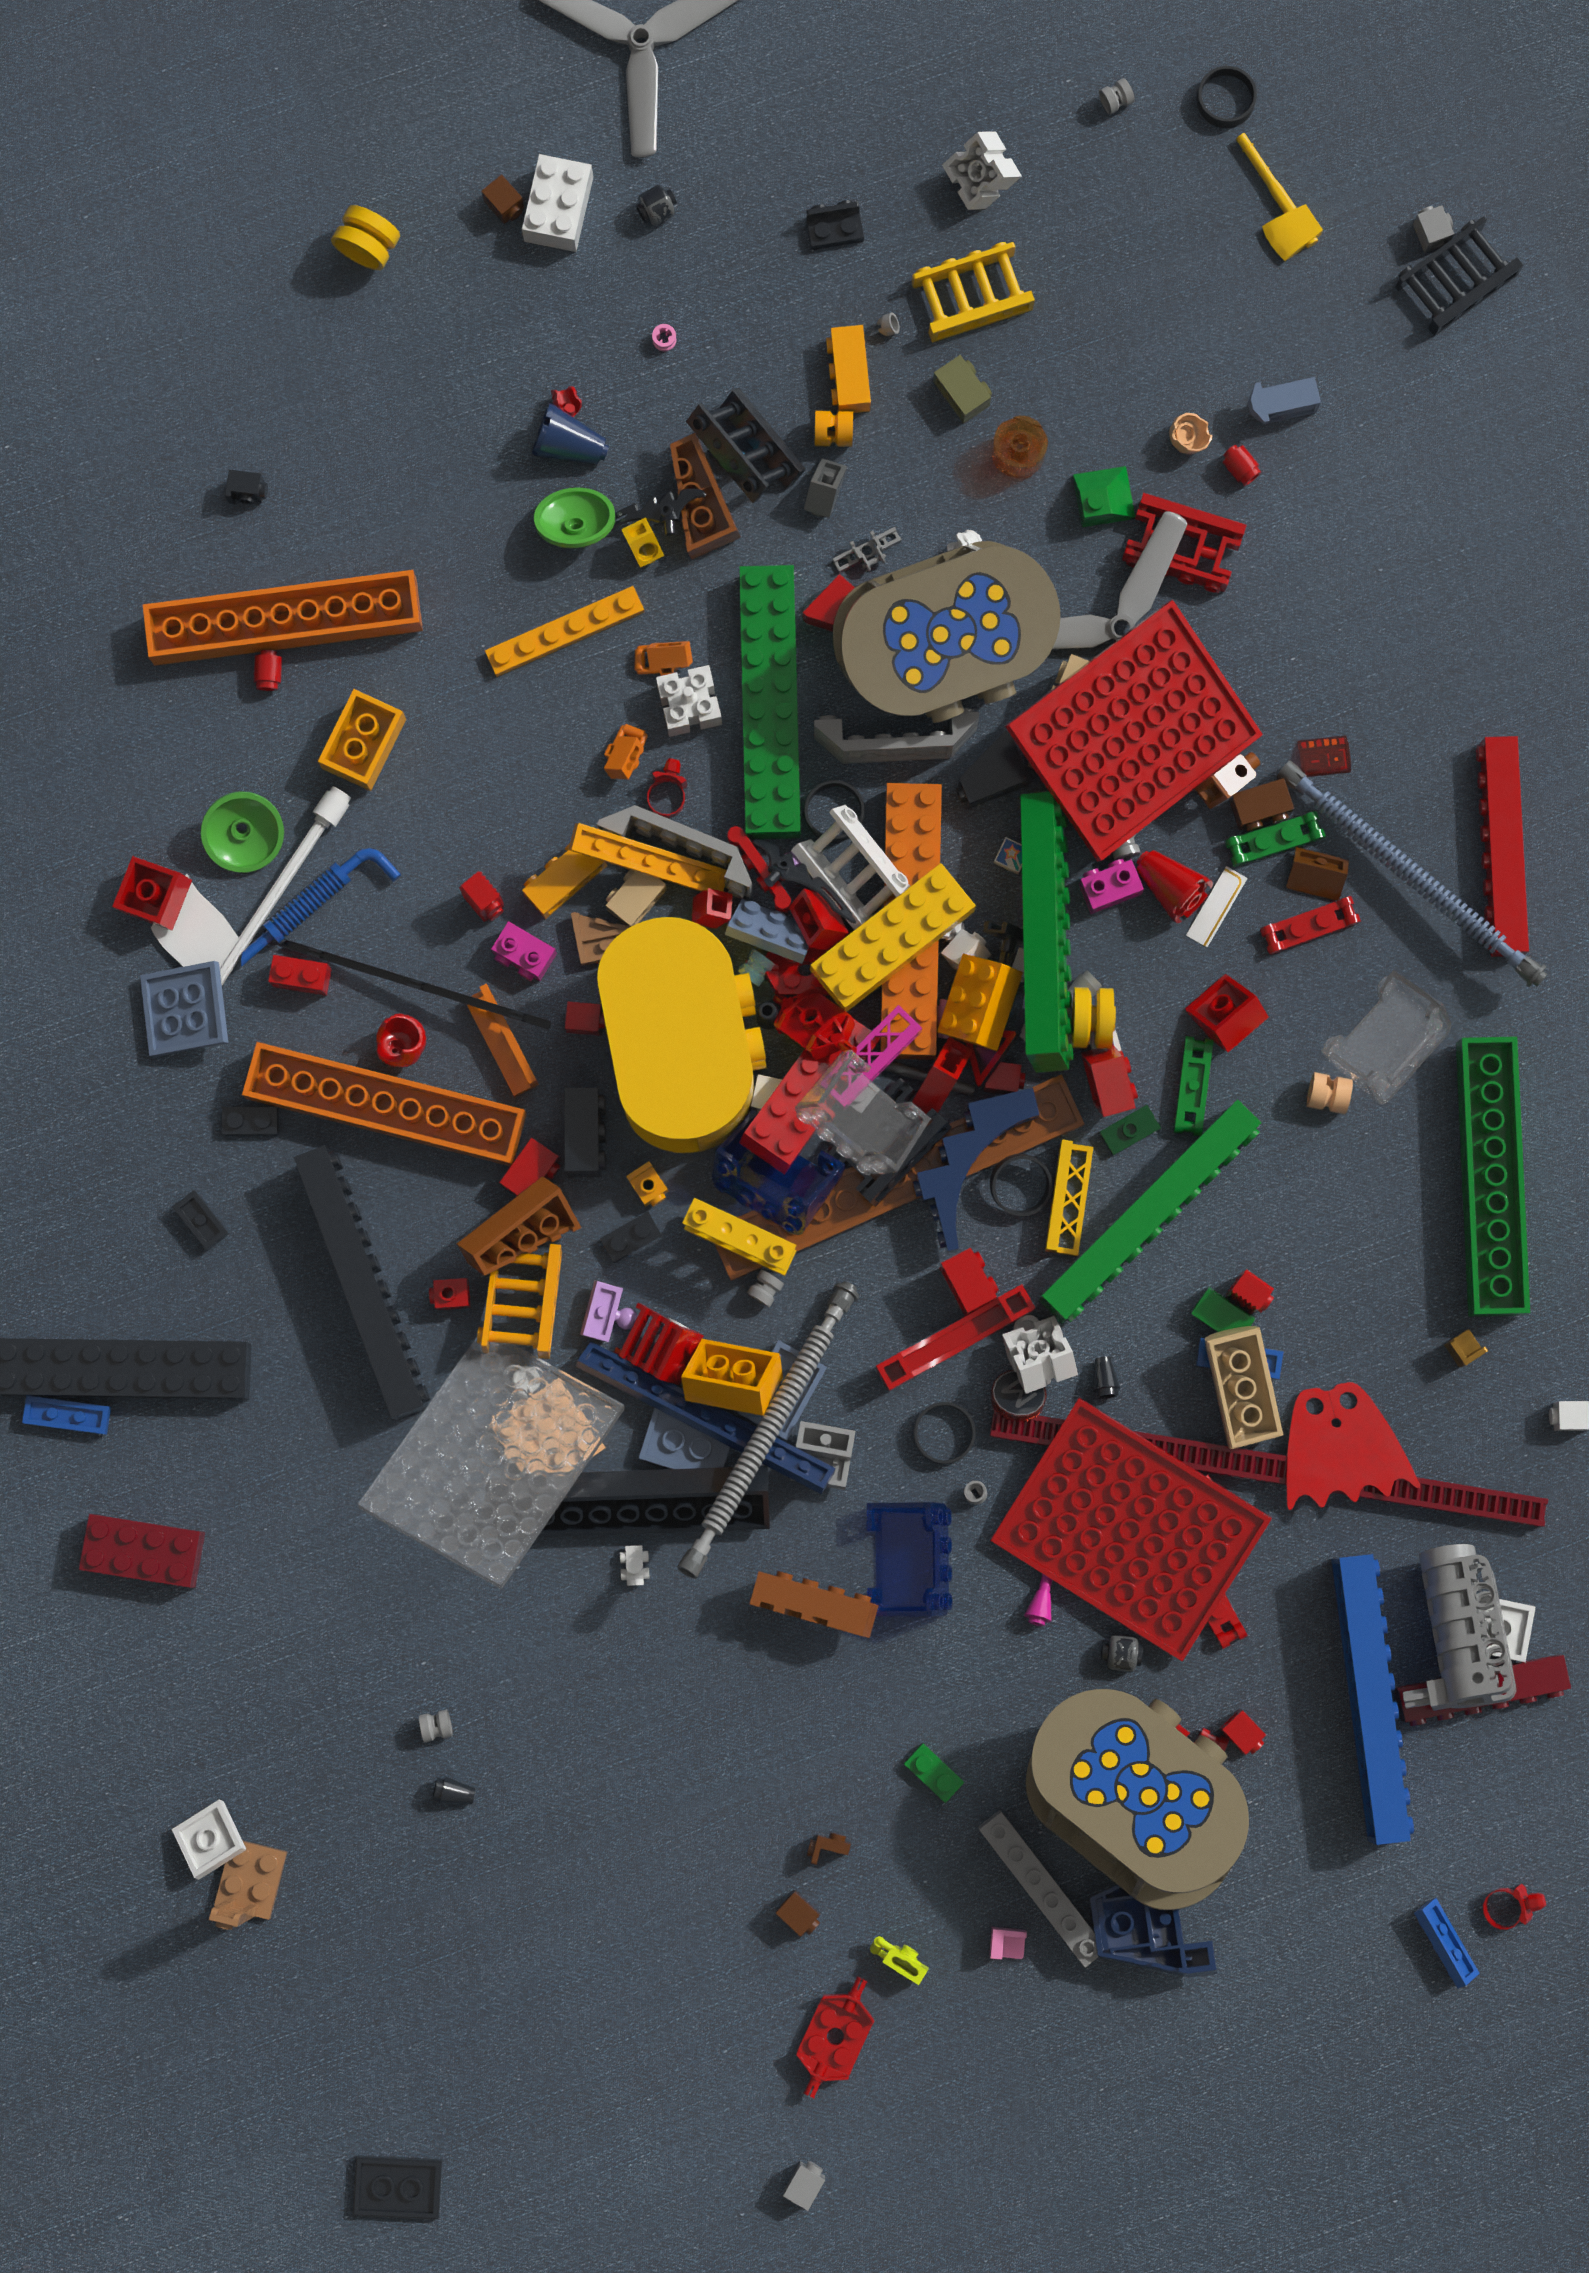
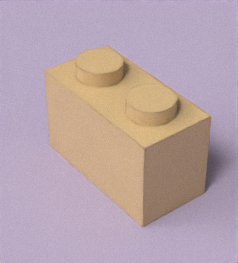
(635, 897)

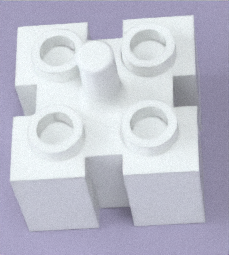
(981, 170)
(689, 700)
(1040, 1354)

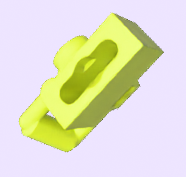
(900, 1959)

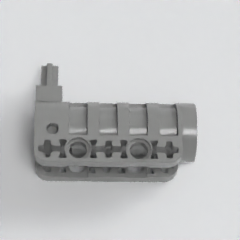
(1462, 1632)

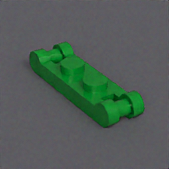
(1275, 839)
(1193, 1086)

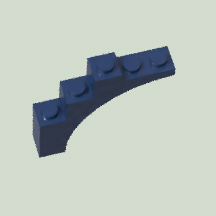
(943, 1184)

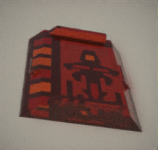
(1325, 756)

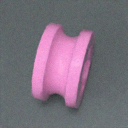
(671, 339)

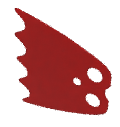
(1342, 1457)

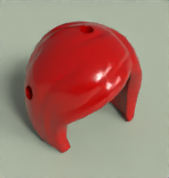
(400, 1032)

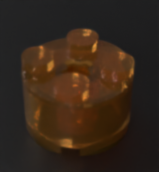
(1024, 461)

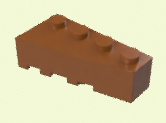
(705, 519)
(519, 1227)
(814, 1604)

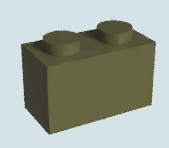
(962, 388)

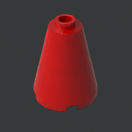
(1173, 884)

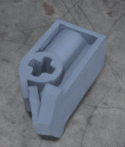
(1284, 401)

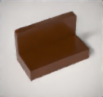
(1317, 874)

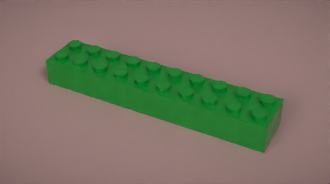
(769, 702)
(1045, 933)
(1492, 1177)
(1153, 1208)

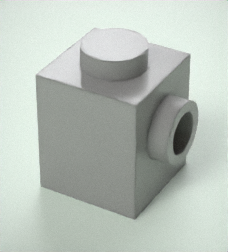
(1433, 228)

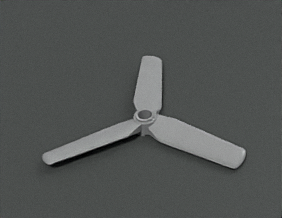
(642, 69)
(1137, 593)

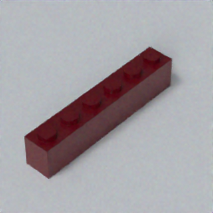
(1532, 1678)

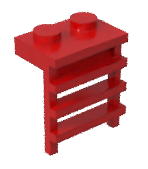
(671, 1351)

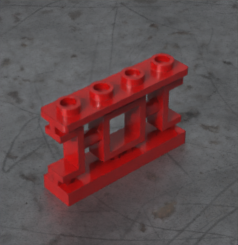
(1198, 525)

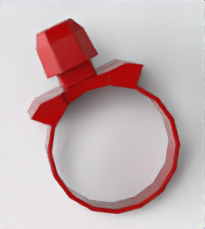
(671, 769)
(1528, 1902)

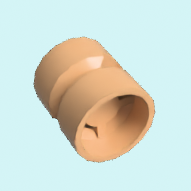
(1329, 1093)

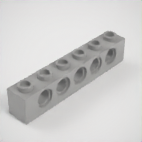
(1041, 1887)

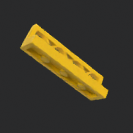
(1058, 1198)

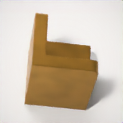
(1465, 1348)

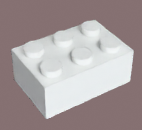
(557, 203)

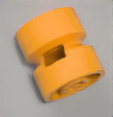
(843, 428)

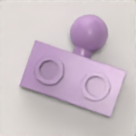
(603, 1312)

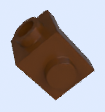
(834, 1843)

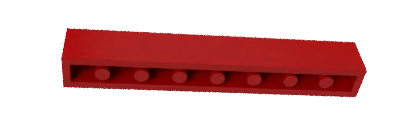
(1503, 840)

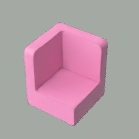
(1007, 1943)

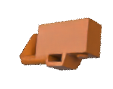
(663, 657)
(625, 752)

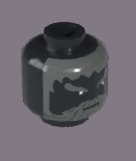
(656, 205)
(1122, 1653)

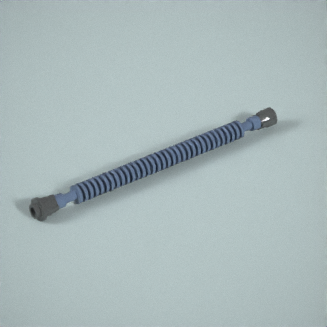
(1526, 967)

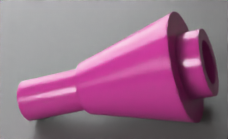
(1040, 1607)

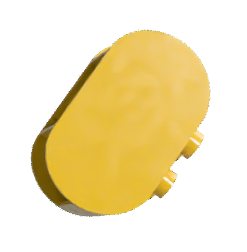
(679, 1034)

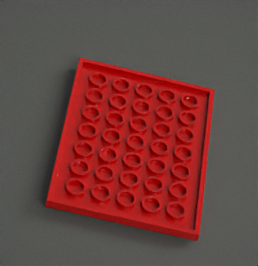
(1134, 730)
(1131, 1529)

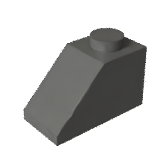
(825, 488)

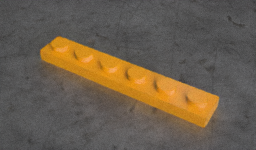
(564, 631)
(646, 859)

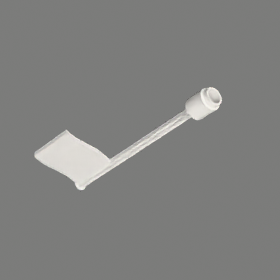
(205, 934)

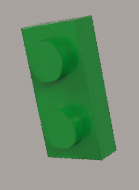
(934, 1773)

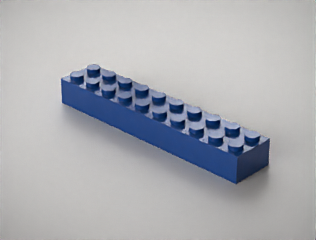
(1371, 1699)

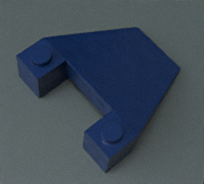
(1146, 1936)

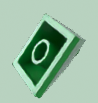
(1104, 496)

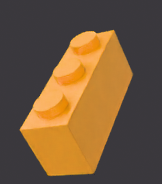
(849, 369)
(561, 881)

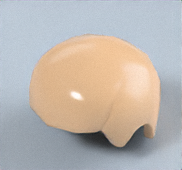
(1189, 433)

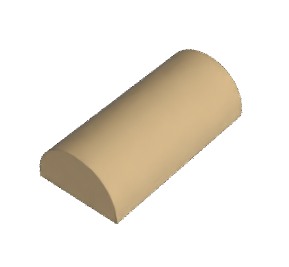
(1243, 1386)

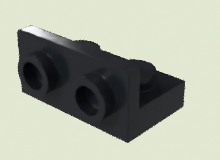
(834, 225)

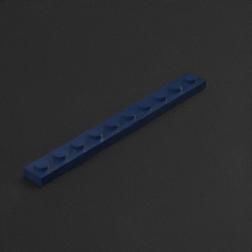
(705, 1418)

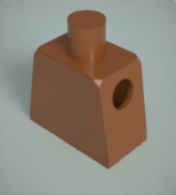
(1228, 779)

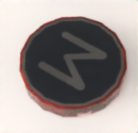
(1012, 1402)

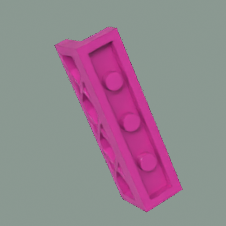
(894, 1049)

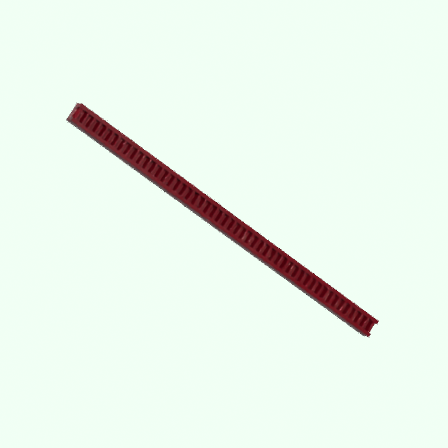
(1273, 1469)

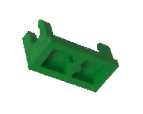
(1220, 1312)

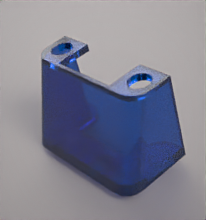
(784, 1199)
(911, 1558)

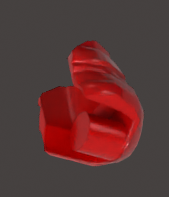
(567, 400)

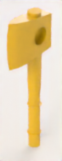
(1294, 228)

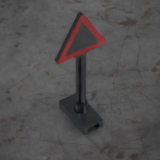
(985, 1060)

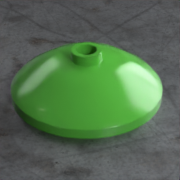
(574, 517)
(242, 849)

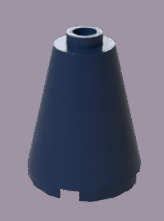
(568, 439)

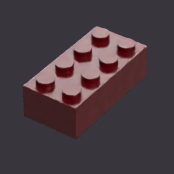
(142, 1551)

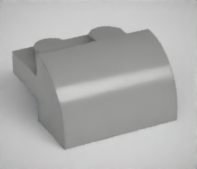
(829, 1445)

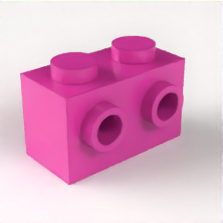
(1111, 885)
(523, 951)

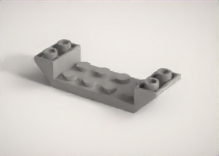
(885, 748)
(676, 834)

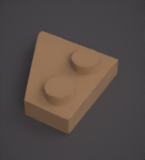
(594, 936)

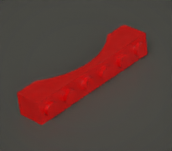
(955, 1338)

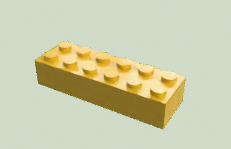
(892, 937)

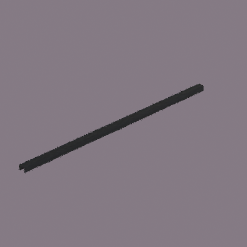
(533, 1020)

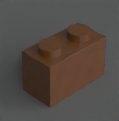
(1261, 805)

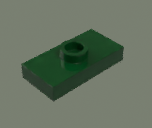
(1130, 1130)

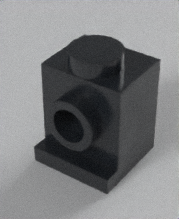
(245, 487)

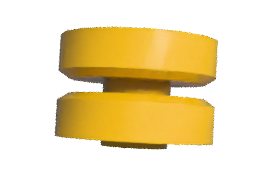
(365, 237)
(1095, 1018)

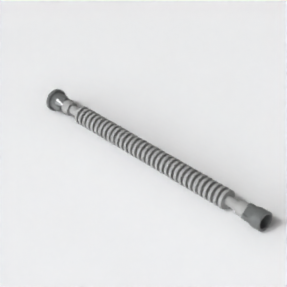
(768, 1429)

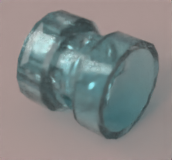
(756, 967)

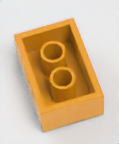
(362, 740)
(980, 1002)
(732, 1377)

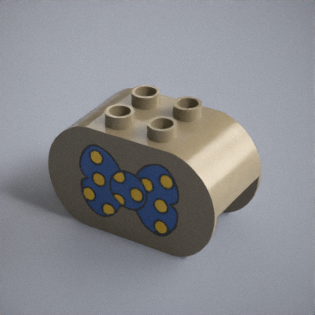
(947, 630)
(1138, 1797)

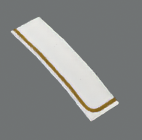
(1216, 906)

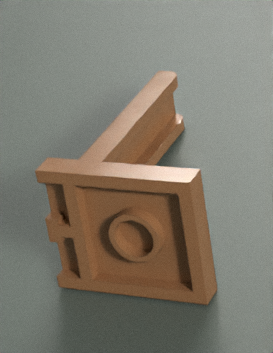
(248, 1886)

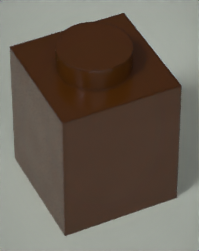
(503, 199)
(798, 1914)

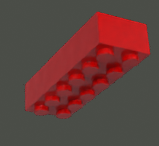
(776, 1131)

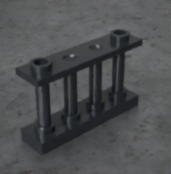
(1462, 301)
(760, 436)

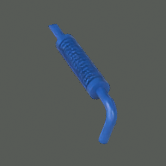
(314, 897)

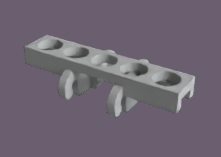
(875, 551)

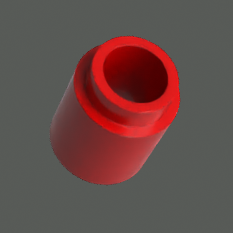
(1241, 464)
(267, 670)

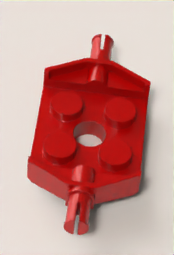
(786, 978)
(825, 1033)
(829, 2060)

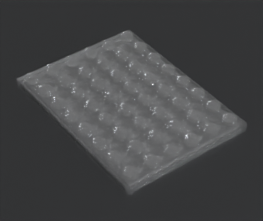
(491, 1459)

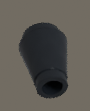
(767, 1022)
(1105, 1379)
(452, 1792)

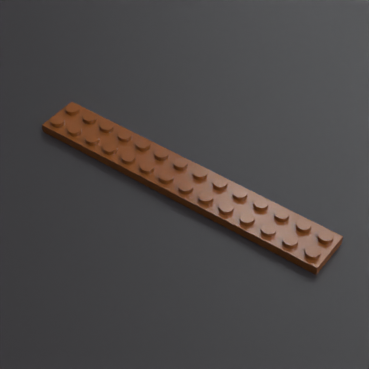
(849, 1208)

